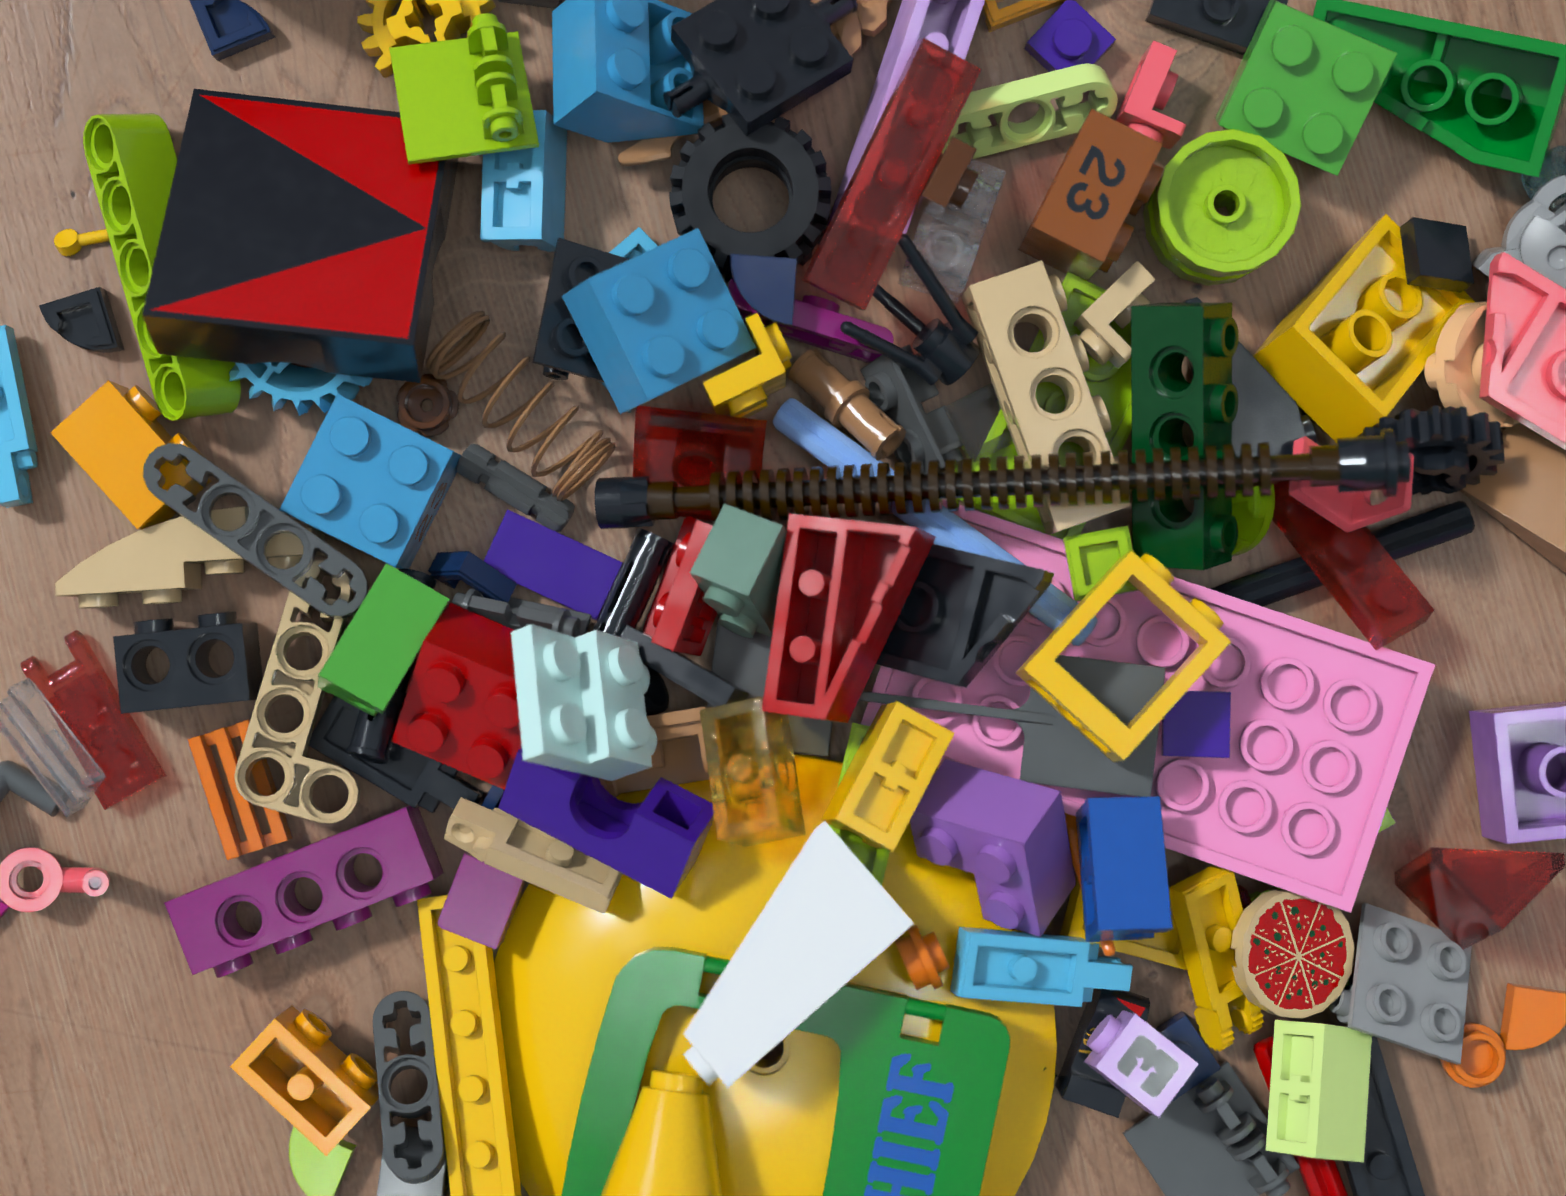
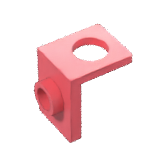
(1348, 509)

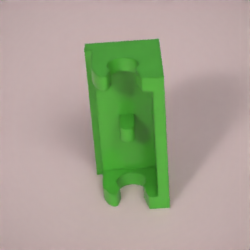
(381, 641)

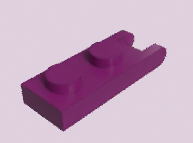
(818, 324)

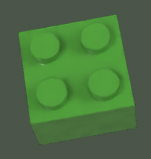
(1305, 86)

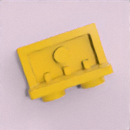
(745, 387)

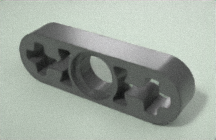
(431, 1132)

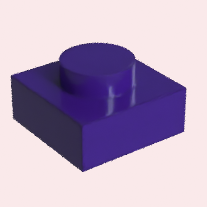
(1069, 39)

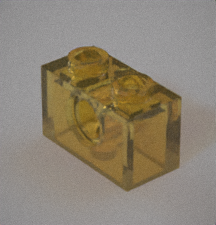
(751, 773)

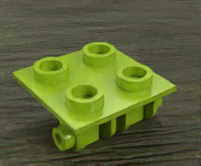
(464, 94)

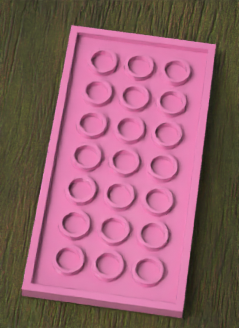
(1310, 726)

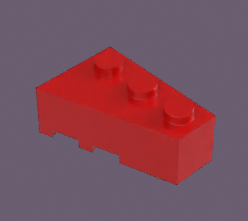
(836, 610)

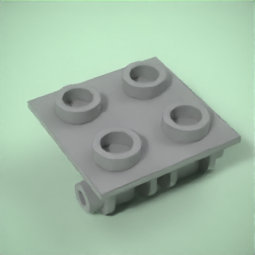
(1407, 985)

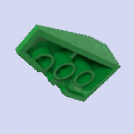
(1465, 85)

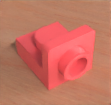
(1149, 89)

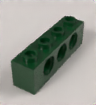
(1161, 405)

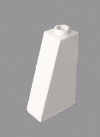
(801, 950)

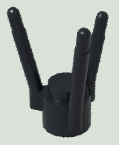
(943, 349)

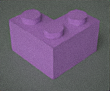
(1005, 835)

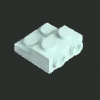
(582, 702)

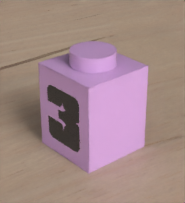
(1138, 1061)

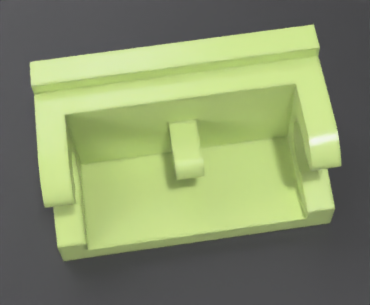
(1318, 1091)

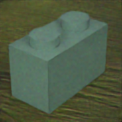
(741, 570)

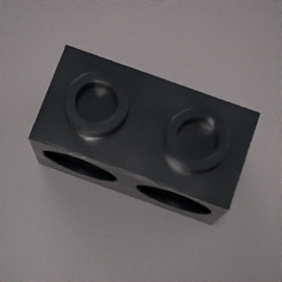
(190, 674)

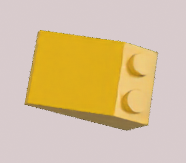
(1358, 336)

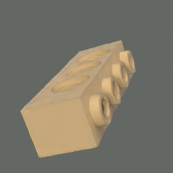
(1039, 299)

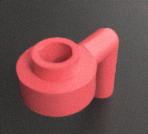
(55, 880)

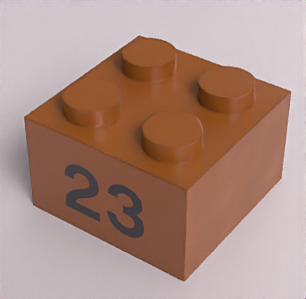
(1095, 188)

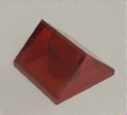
(693, 445)
(1475, 890)

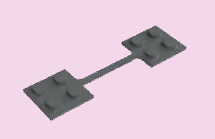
(1052, 746)

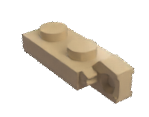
(531, 855)

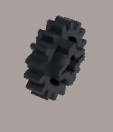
(1446, 446)

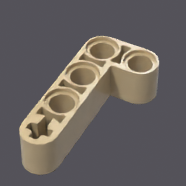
(292, 747)

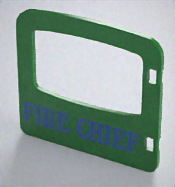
(907, 1109)

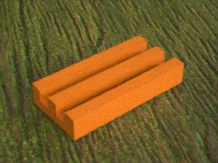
(218, 800)

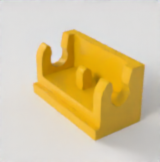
(888, 775)

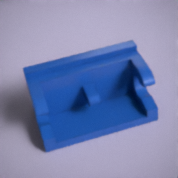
(1123, 868)

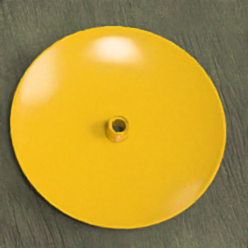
(781, 1113)

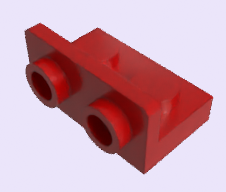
(678, 613)

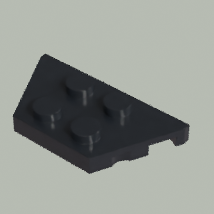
(960, 614)

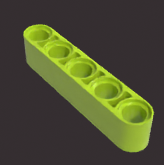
(133, 177)

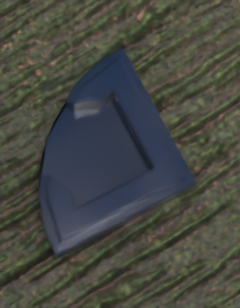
(230, 26)
(766, 284)
(465, 566)

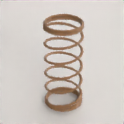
(590, 453)

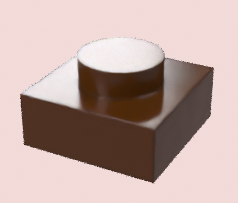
(950, 180)

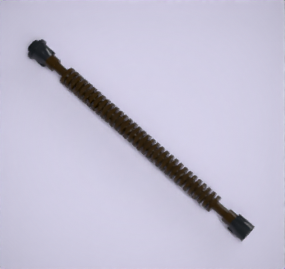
(1351, 465)

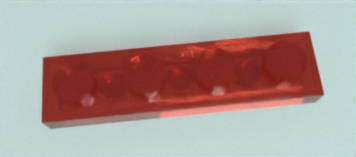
(891, 174)

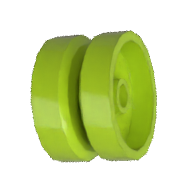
(1222, 171)

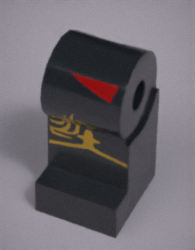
(1076, 1079)

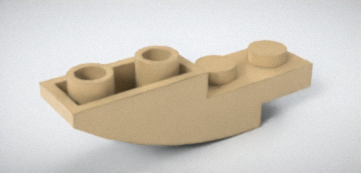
(169, 560)

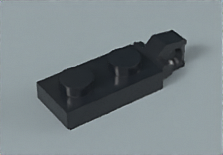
(406, 775)

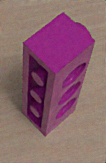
(207, 916)

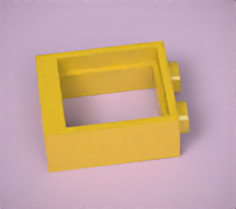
(1078, 704)

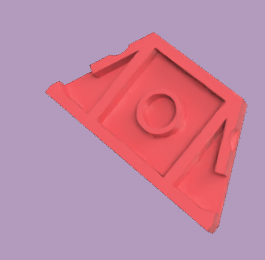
(1525, 348)

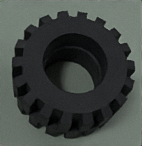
(771, 148)

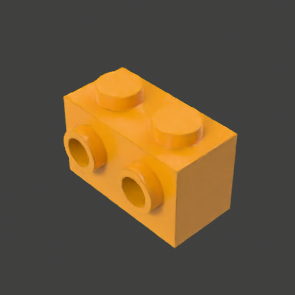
(111, 443)
(309, 1077)

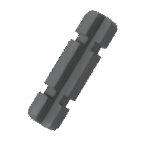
(514, 487)

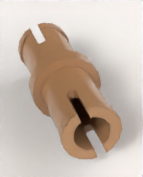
(847, 404)

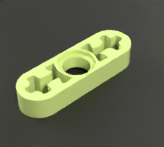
(1047, 124)

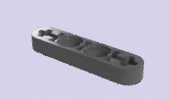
(252, 538)

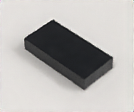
(684, 670)

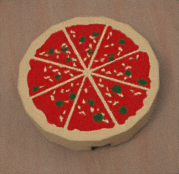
(1292, 954)

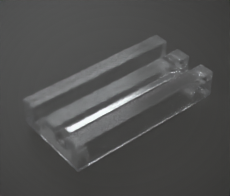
(49, 747)

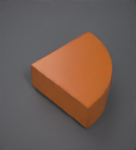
(1531, 1016)

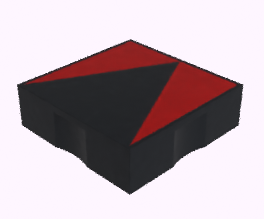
(298, 239)

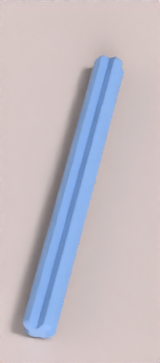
(951, 531)

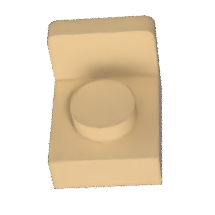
(1114, 304)

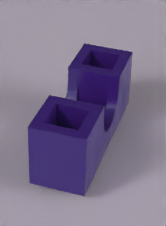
(643, 840)

